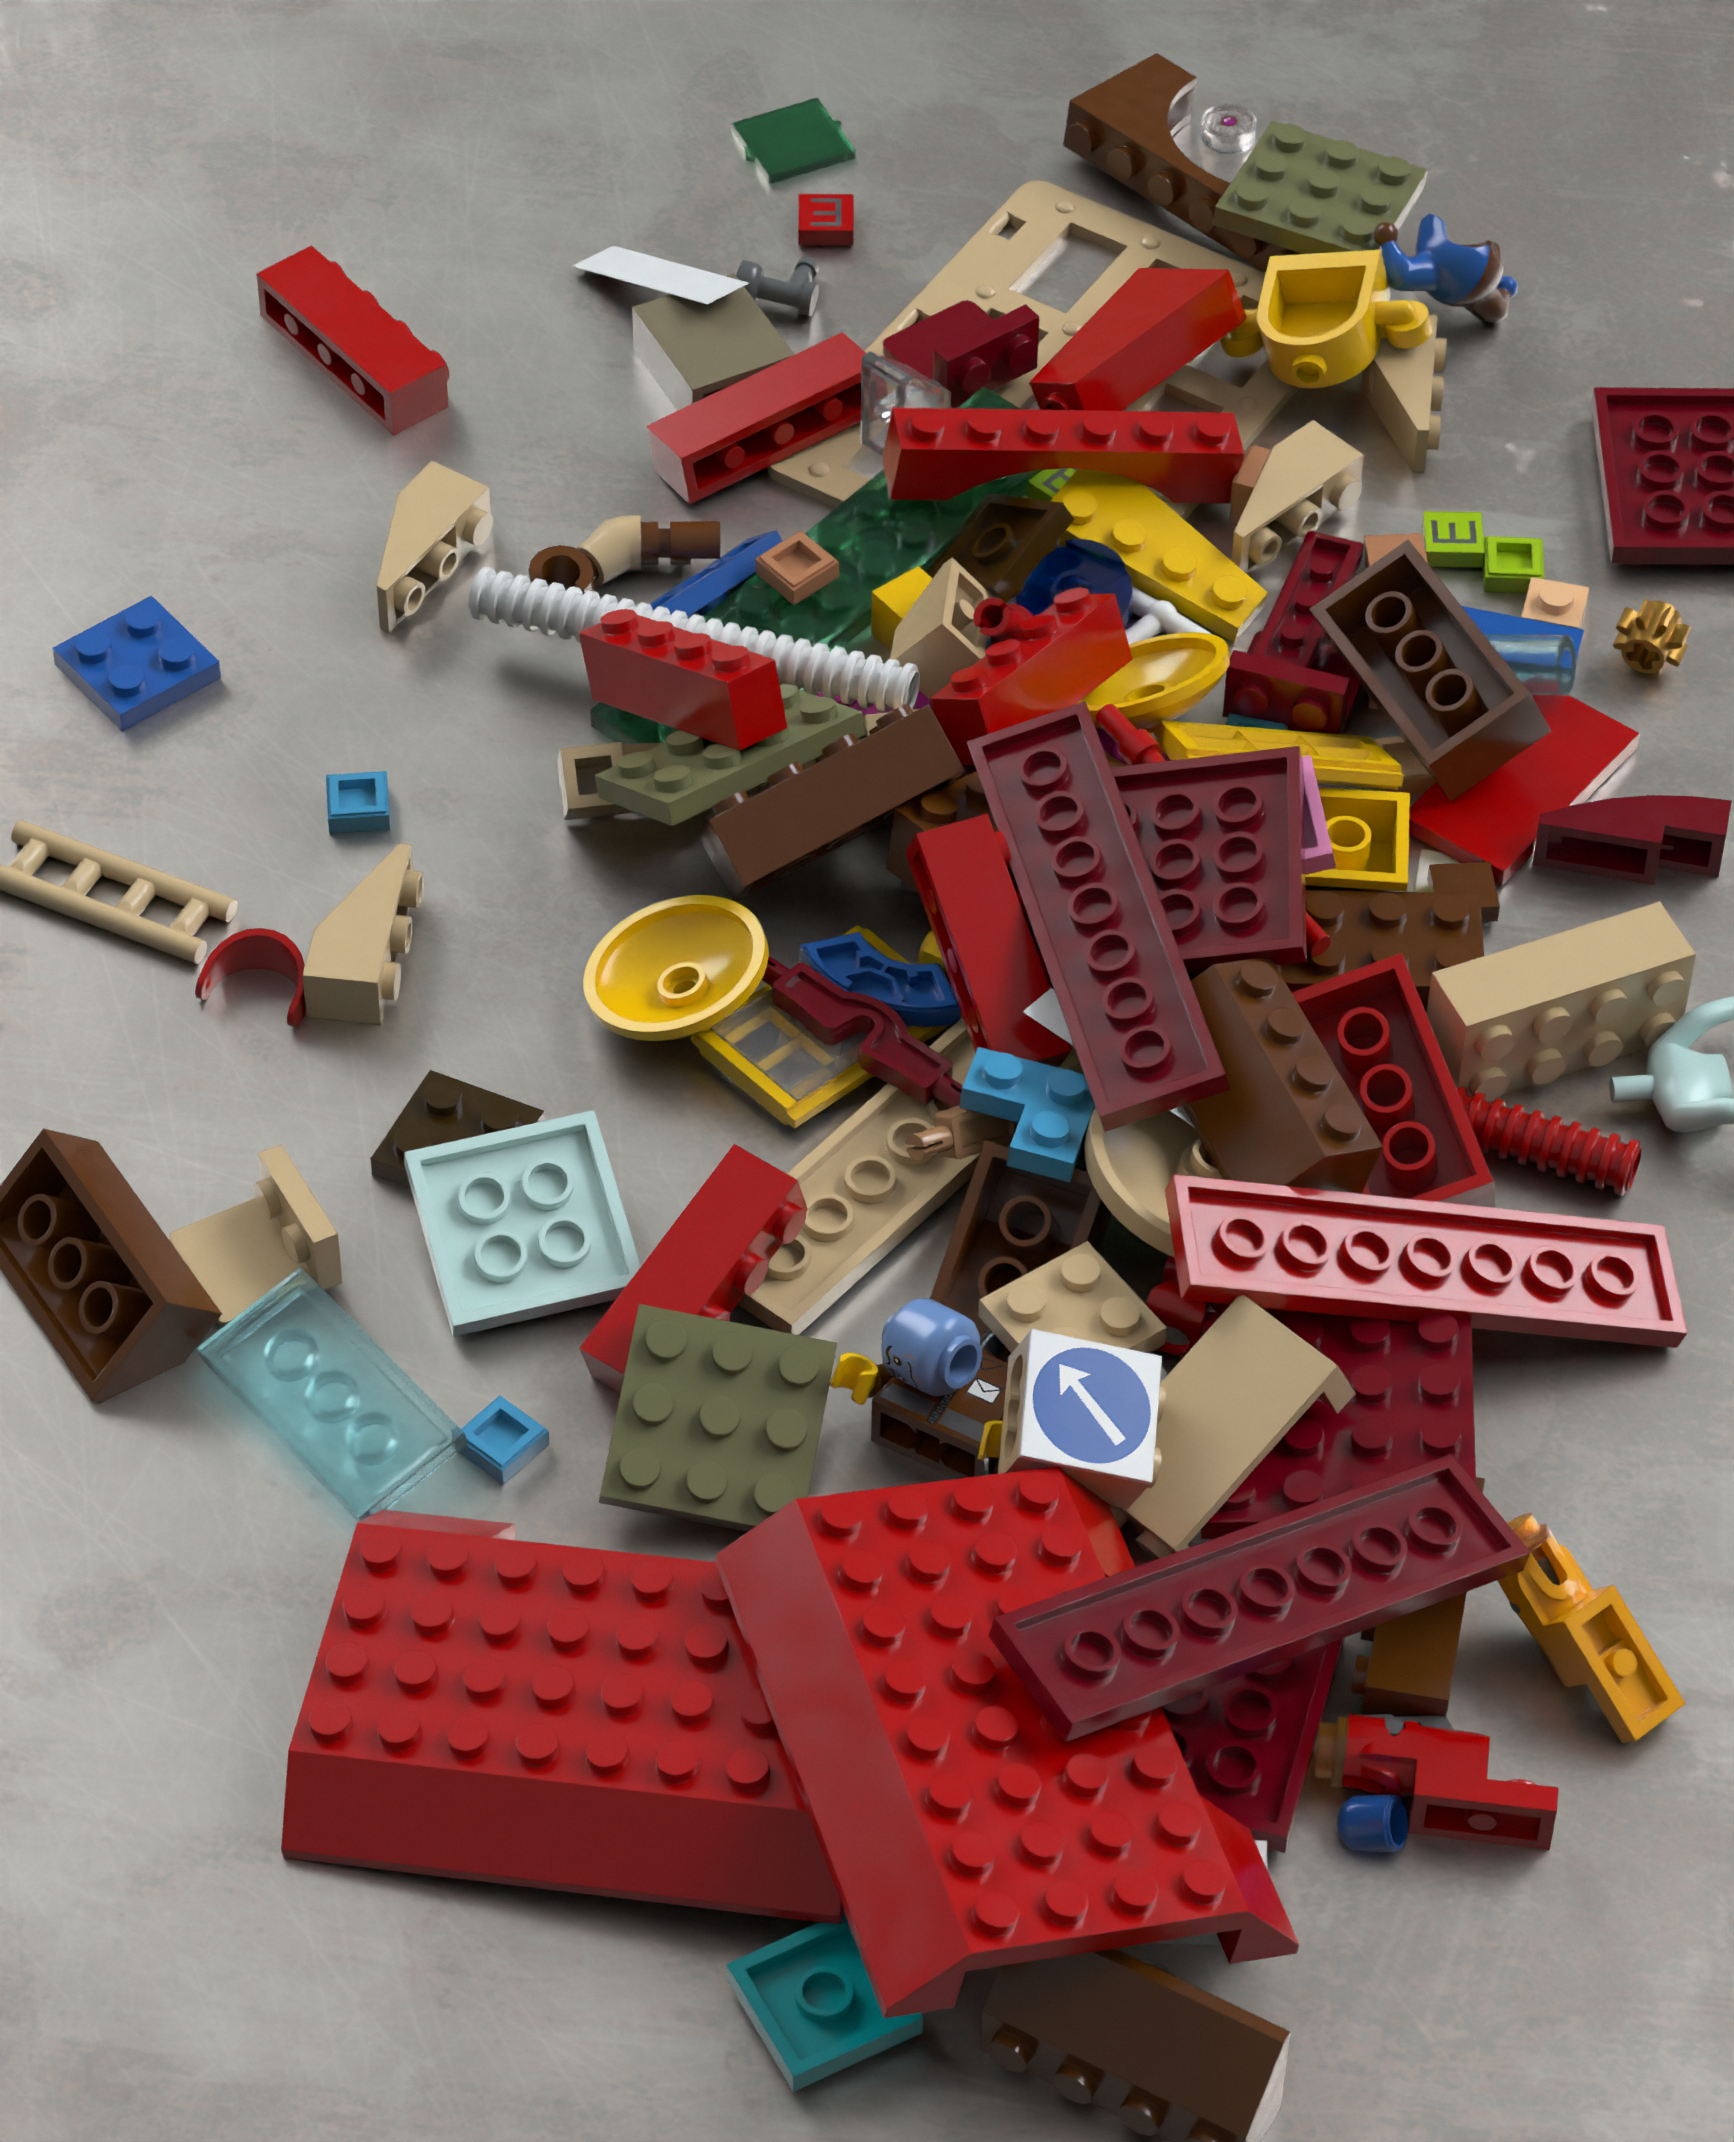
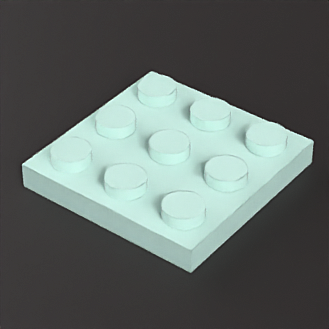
(522, 1222)

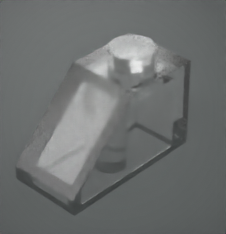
(890, 385)

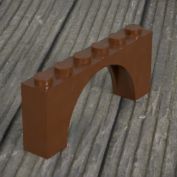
(1128, 133)

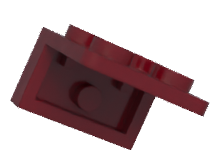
(968, 348)
(1291, 694)

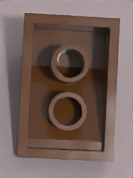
(1013, 1226)

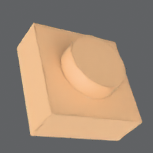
(1556, 602)

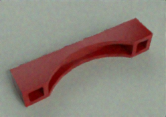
(955, 449)

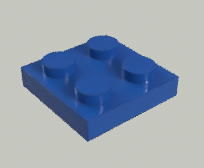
(136, 663)

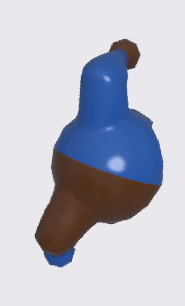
(1447, 271)

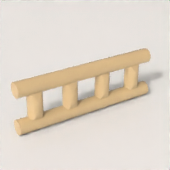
(125, 916)

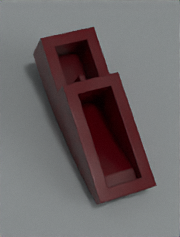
(1635, 837)

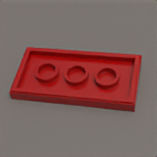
(1502, 812)

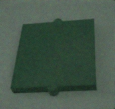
(793, 140)

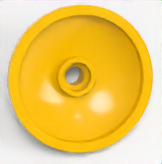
(1163, 679)
(676, 968)

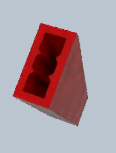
(1140, 338)

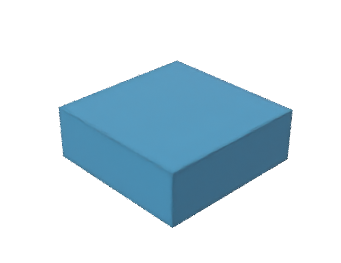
(357, 802)
(503, 1440)

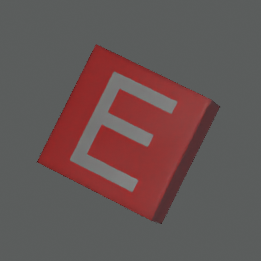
(826, 219)

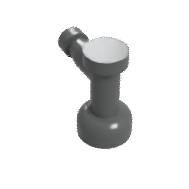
(796, 292)

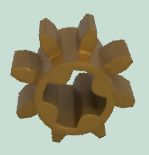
(1651, 636)

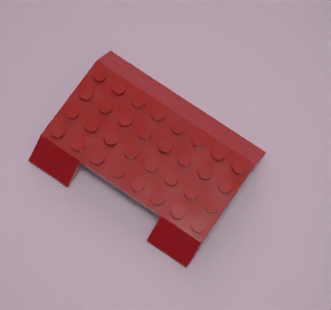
(546, 1726)
(934, 1772)

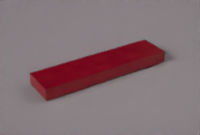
(1317, 571)

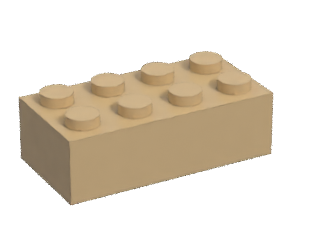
(1561, 1001)

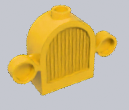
(1326, 317)

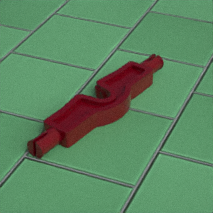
(887, 1050)

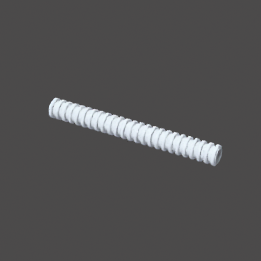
(796, 663)

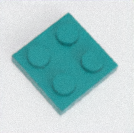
(815, 2003)

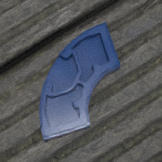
(914, 991)

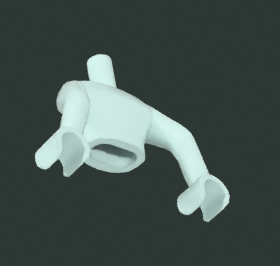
(1685, 1085)

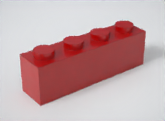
(353, 340)
(759, 419)
(1036, 670)
(683, 679)
(984, 937)
(706, 1257)

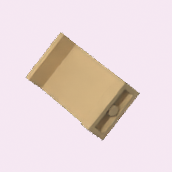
(1223, 1417)

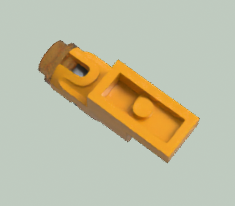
(1588, 1634)

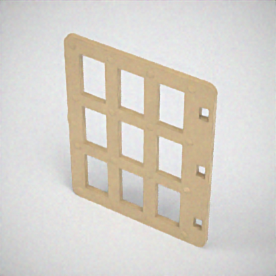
(990, 273)

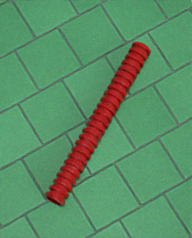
(1552, 1143)

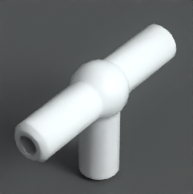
(1157, 618)

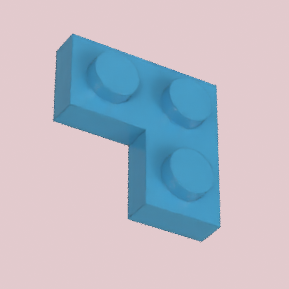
(1045, 1101)

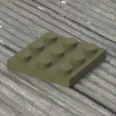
(1317, 193)
(716, 1419)

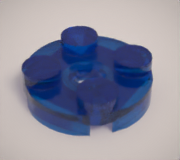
(1082, 565)

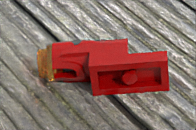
(1441, 1774)

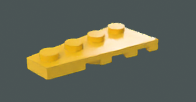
(1161, 551)

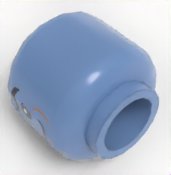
(931, 1347)

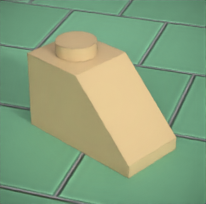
(941, 630)

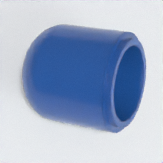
(1373, 1823)

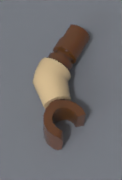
(622, 547)

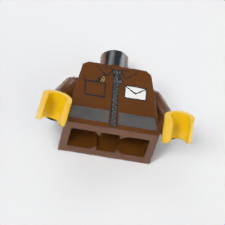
(948, 1432)

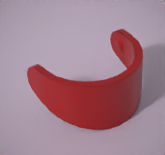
(256, 950)

